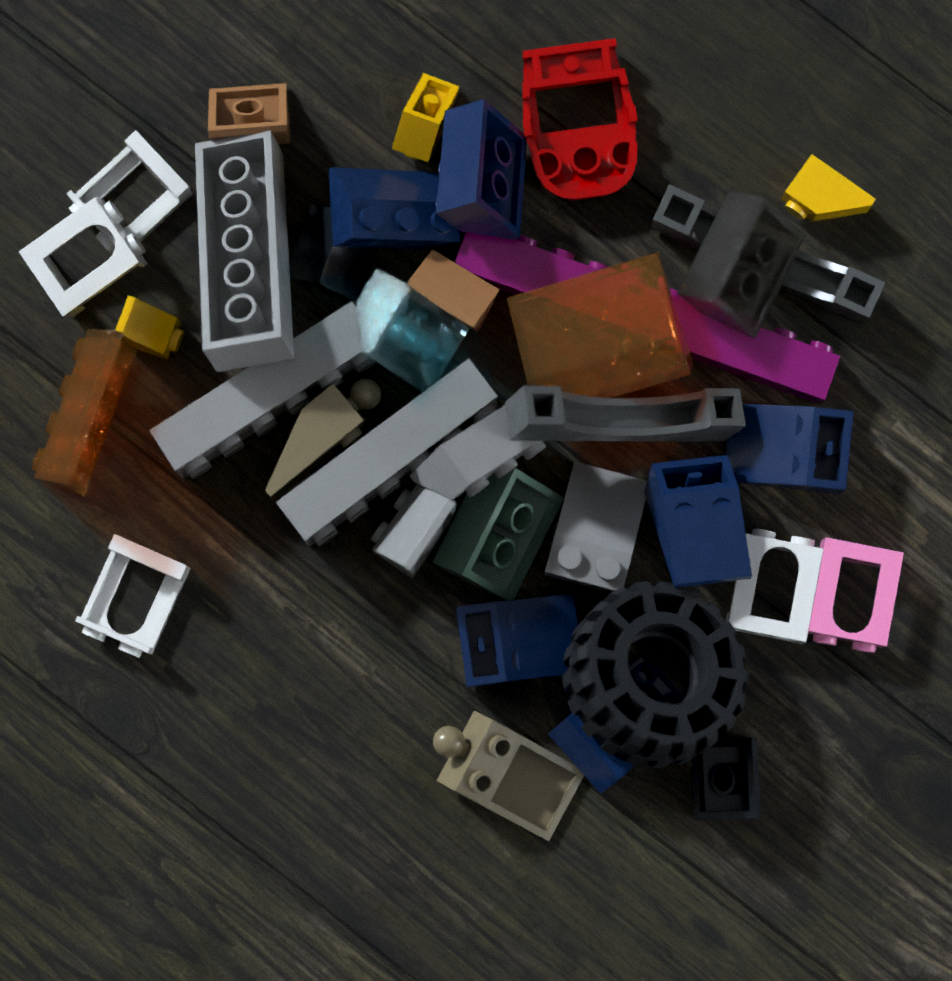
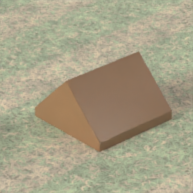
(249, 111)
(454, 289)

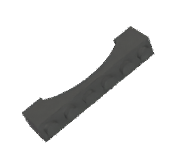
(810, 277)
(556, 415)

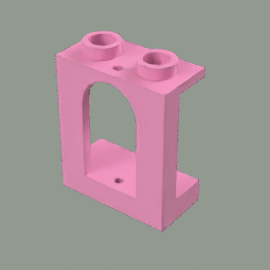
(822, 622)

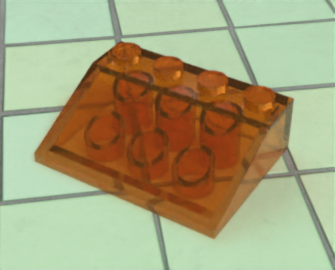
(602, 331)
(85, 411)

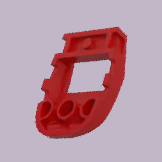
(588, 159)

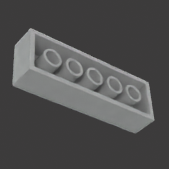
(243, 251)
(262, 394)
(387, 454)

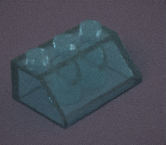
(406, 330)

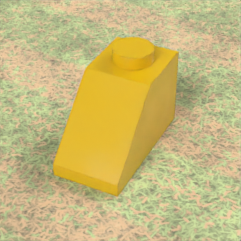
(424, 117)
(824, 193)
(150, 328)

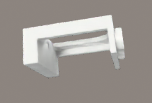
(135, 153)
(125, 257)
(809, 565)
(96, 610)

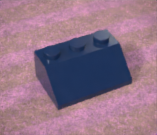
(481, 171)
(387, 210)

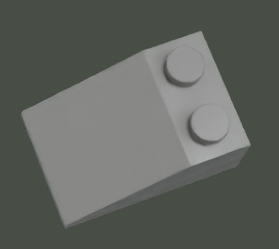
(597, 528)
(414, 529)

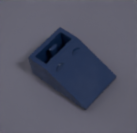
(792, 448)
(699, 520)
(516, 639)
(586, 753)

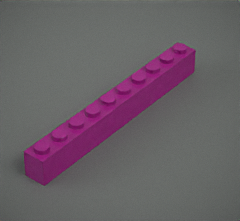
(769, 359)

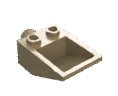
(322, 432)
(507, 773)

